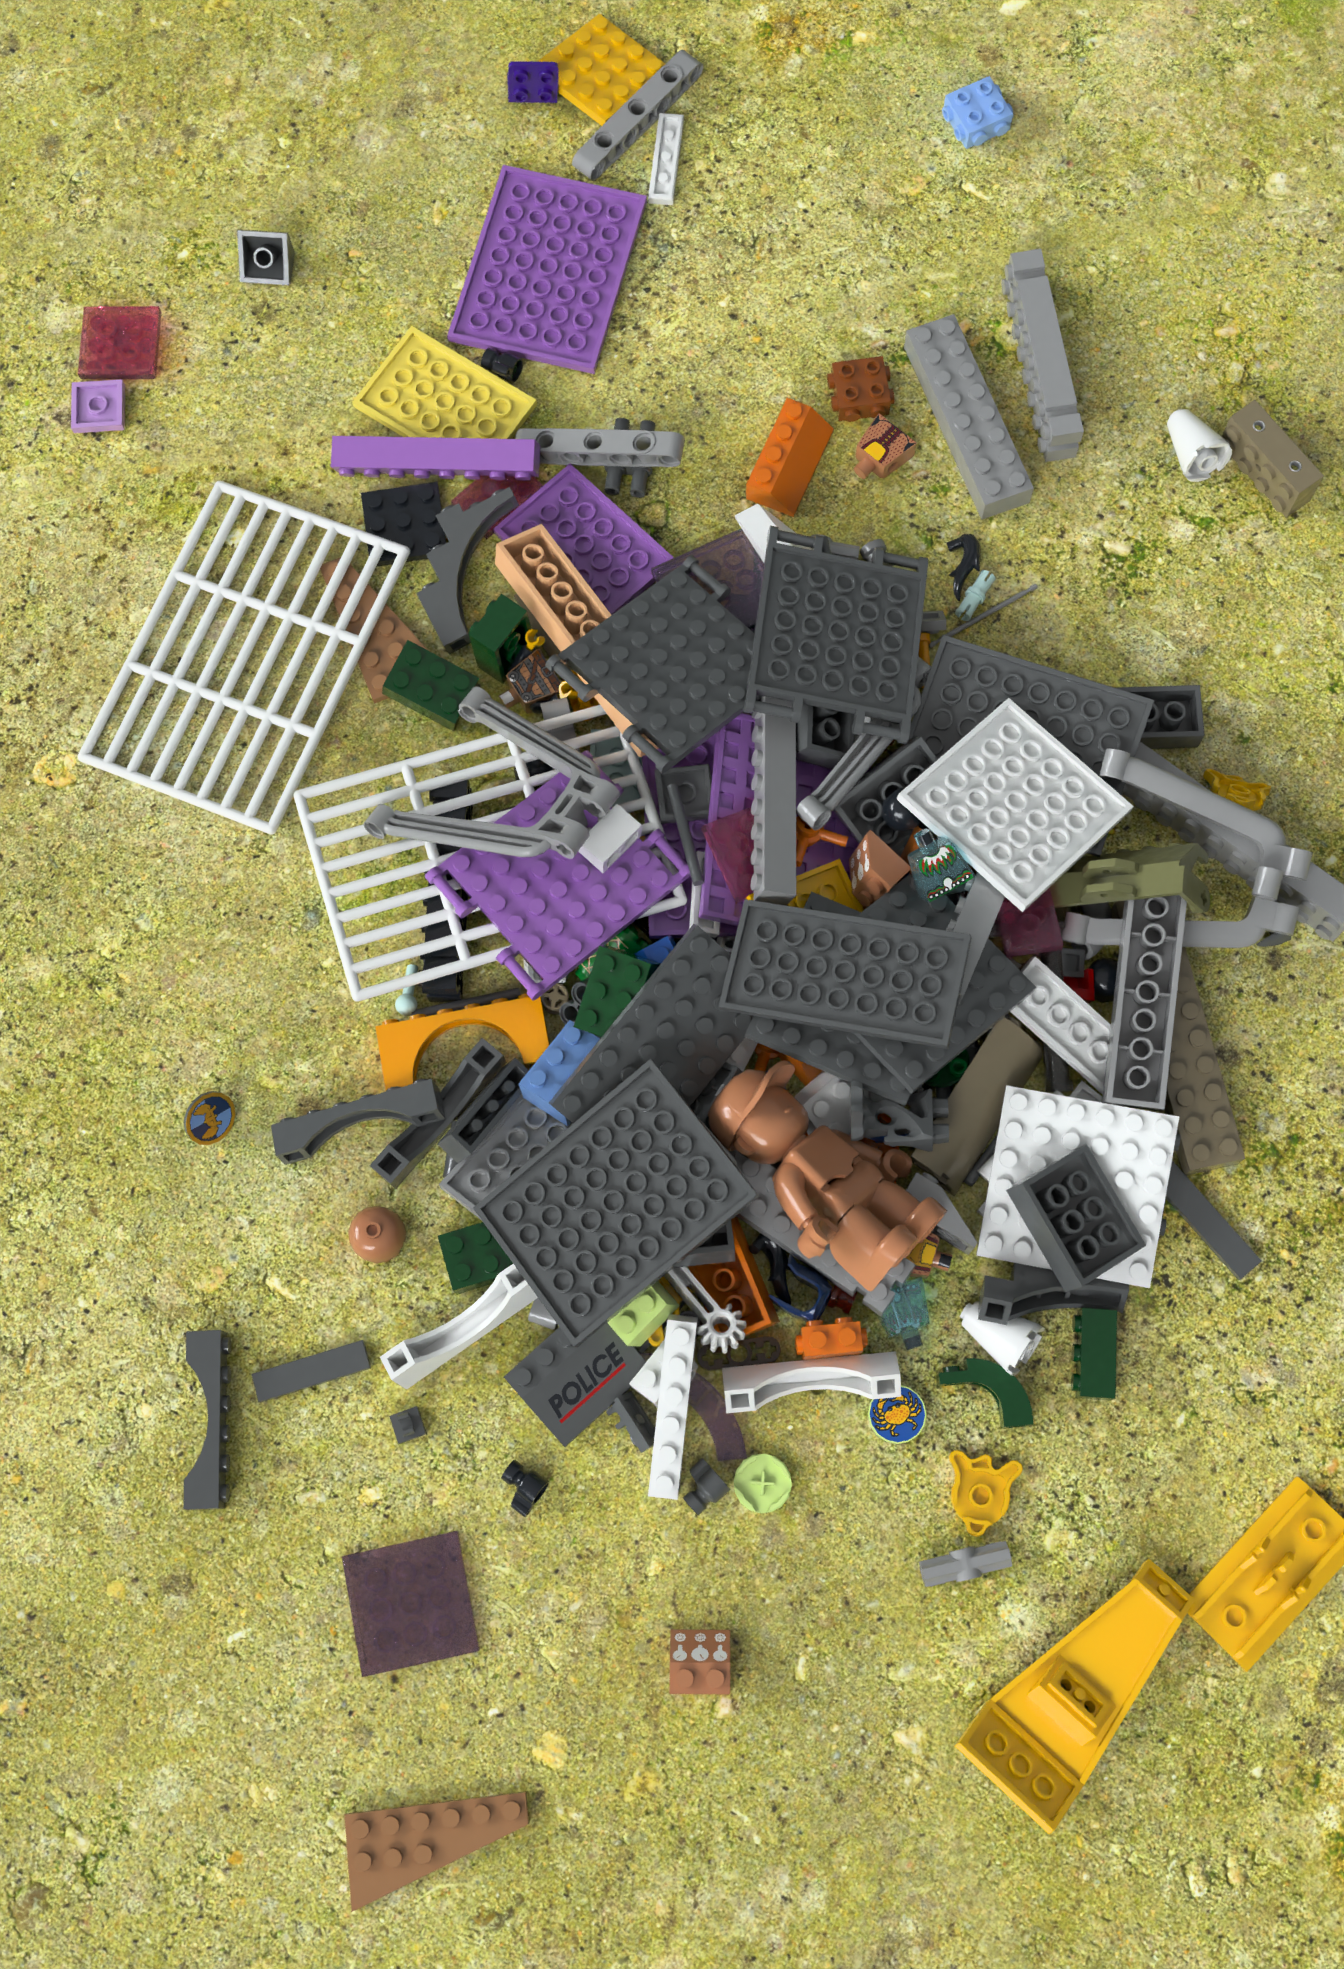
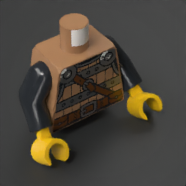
(531, 680)

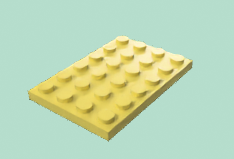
(441, 394)

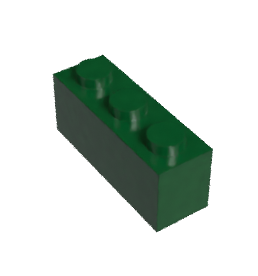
(1095, 1354)

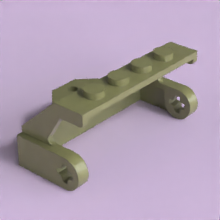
(1133, 876)

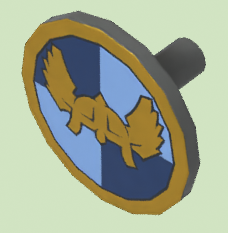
(209, 1118)

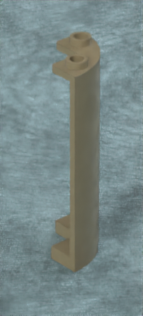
(977, 1102)

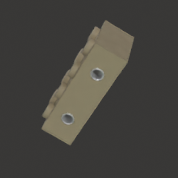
(1269, 457)

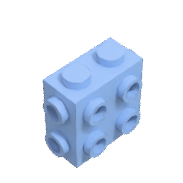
(977, 112)

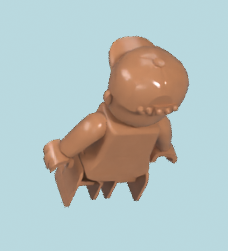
(825, 1180)

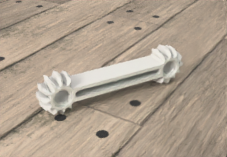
(679, 1279)

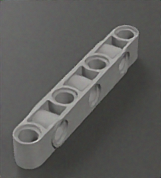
(637, 115)
(607, 447)

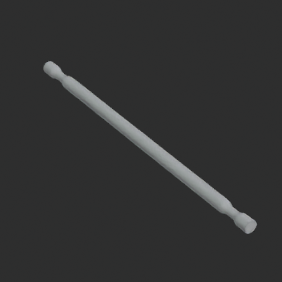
(985, 614)

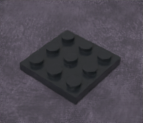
(406, 518)

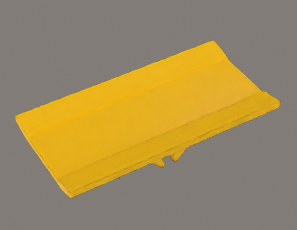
(1270, 1574)

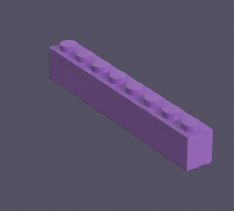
(435, 457)

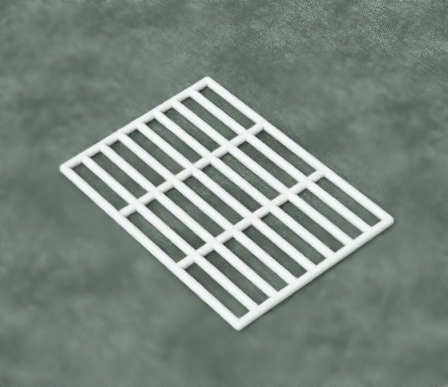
(223, 698)
(413, 790)

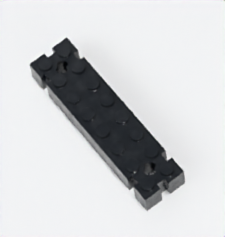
(451, 986)

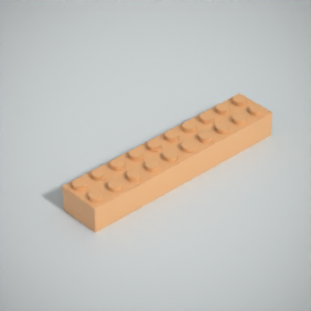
(555, 596)

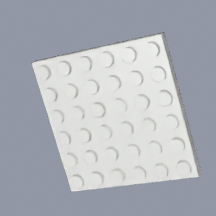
(1015, 803)
(1128, 1144)

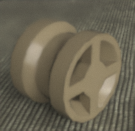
(555, 993)

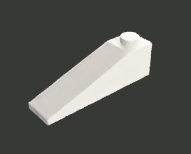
(756, 523)

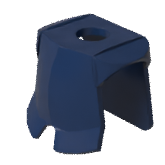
(812, 1279)

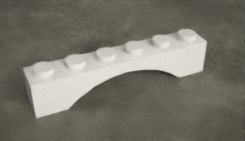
(425, 1353)
(865, 1374)
(673, 1406)

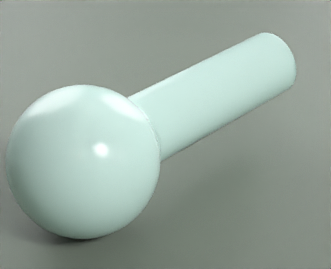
(406, 1003)

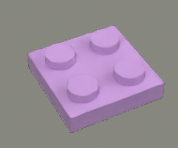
(98, 406)

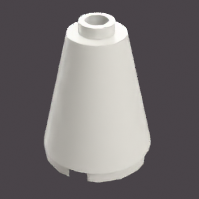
(1197, 446)
(1005, 1343)

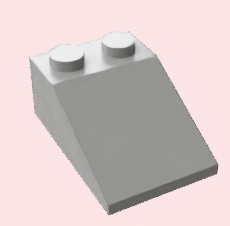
(951, 1226)

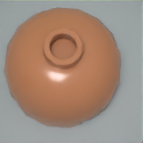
(377, 1234)

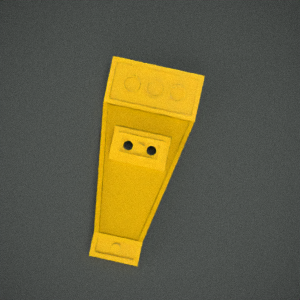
(1039, 1736)

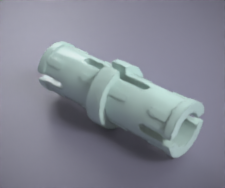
(975, 595)

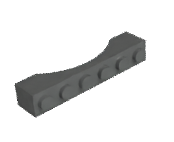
(464, 1086)
(303, 1136)
(206, 1482)

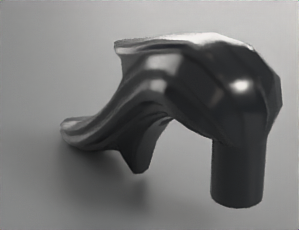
(970, 560)
(778, 1264)

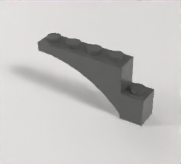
(1038, 1289)

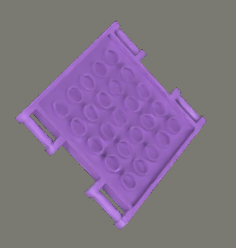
(553, 905)

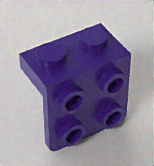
(532, 82)

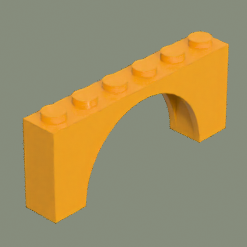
(406, 1041)

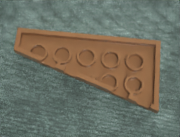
(386, 638)
(411, 1841)

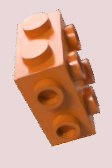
(831, 1340)

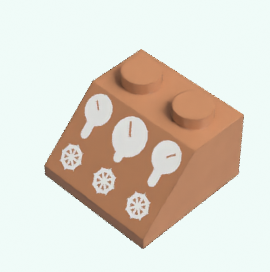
(874, 869)
(699, 1661)

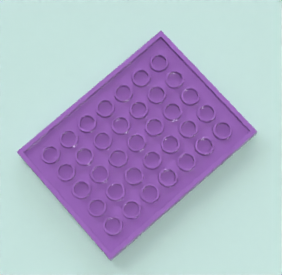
(547, 269)

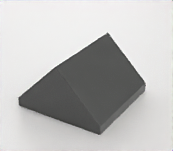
(265, 257)

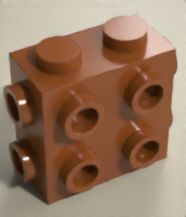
(860, 388)

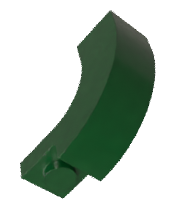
(1006, 1390)

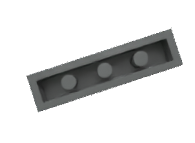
(484, 1112)

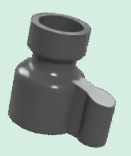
(709, 1487)

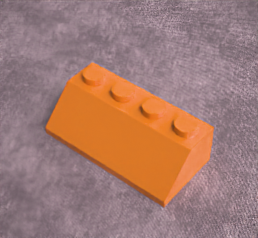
(789, 458)
(738, 1285)

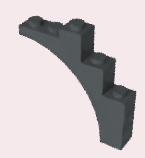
(450, 561)

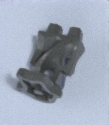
(907, 1127)

